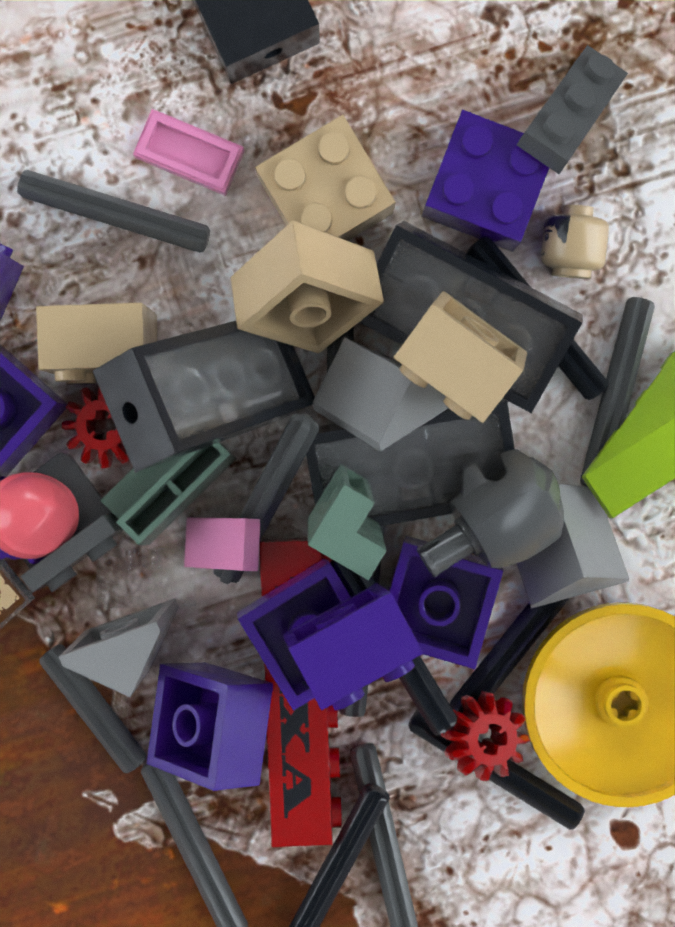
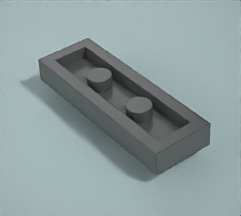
(572, 109)

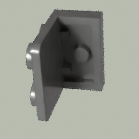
(92, 537)

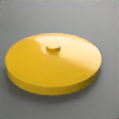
(605, 704)

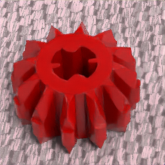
(87, 435)
(493, 751)

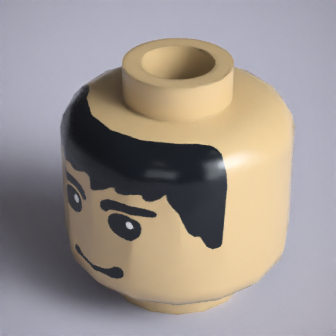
(574, 242)

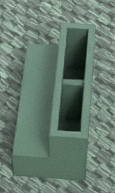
(157, 495)
(341, 524)

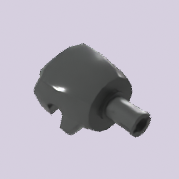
(500, 519)

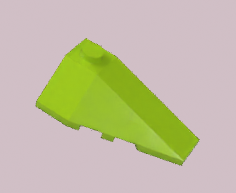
(641, 451)

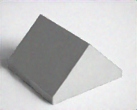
(373, 397)
(578, 561)
(122, 649)

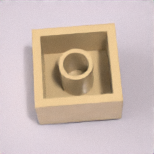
(327, 183)
(306, 288)
(85, 336)
(461, 358)

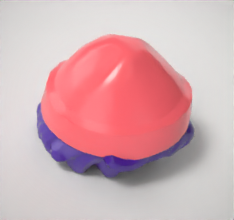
(35, 516)

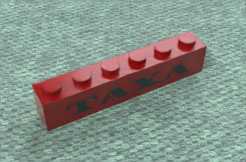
(298, 739)

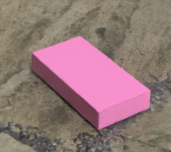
(188, 152)
(222, 543)

